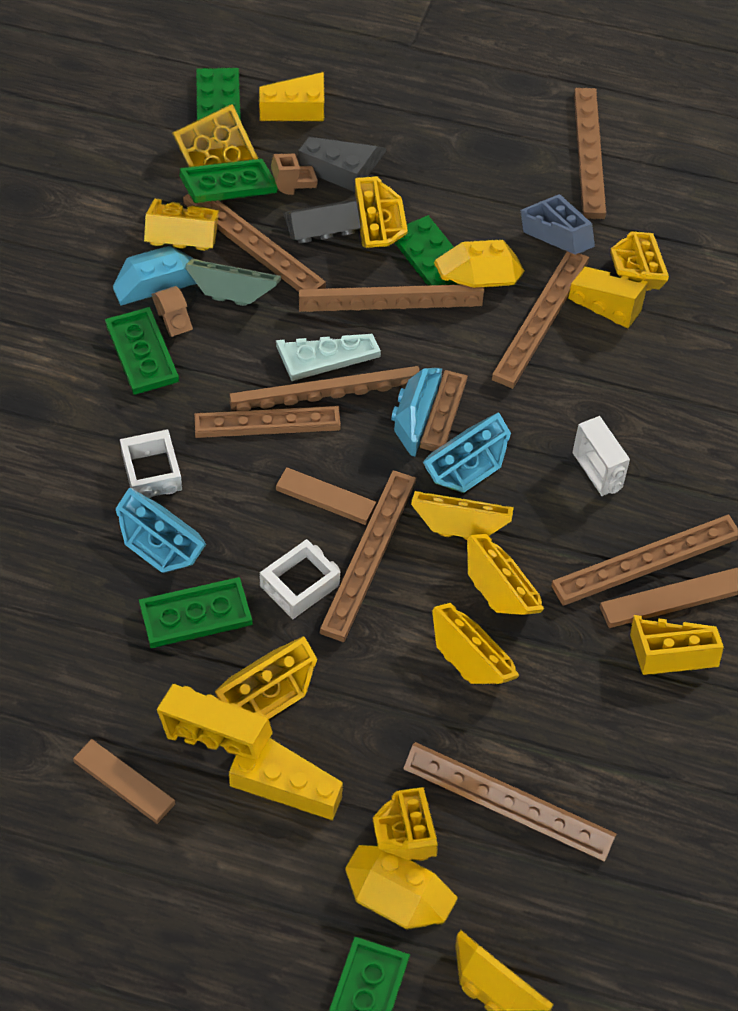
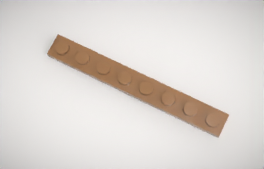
(589, 153)
(261, 247)
(389, 298)
(539, 320)
(316, 390)
(367, 556)
(645, 560)
(510, 801)

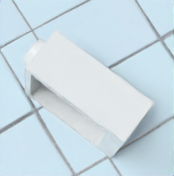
(150, 445)
(601, 456)
(283, 596)

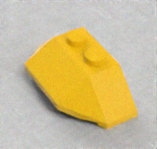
(379, 213)
(640, 259)
(480, 264)
(460, 516)
(500, 578)
(470, 648)
(272, 680)
(406, 826)
(398, 888)
(493, 982)

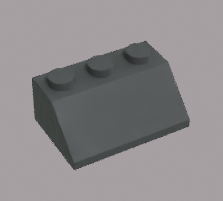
(323, 221)

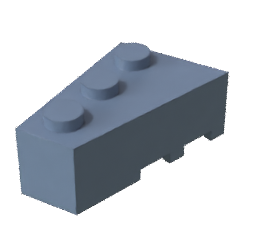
(558, 224)

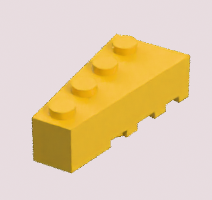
(213, 722)
(287, 780)

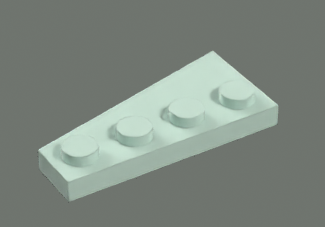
(316, 357)

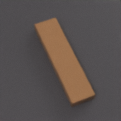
(443, 410)
(326, 496)
(124, 781)

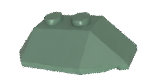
(230, 282)

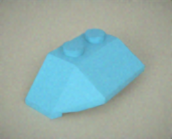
(152, 273)
(415, 407)
(470, 455)
(157, 533)

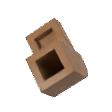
(290, 175)
(172, 306)

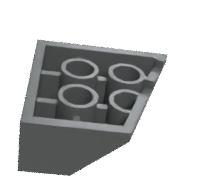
(339, 160)

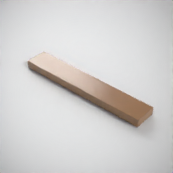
(267, 421)
(671, 598)

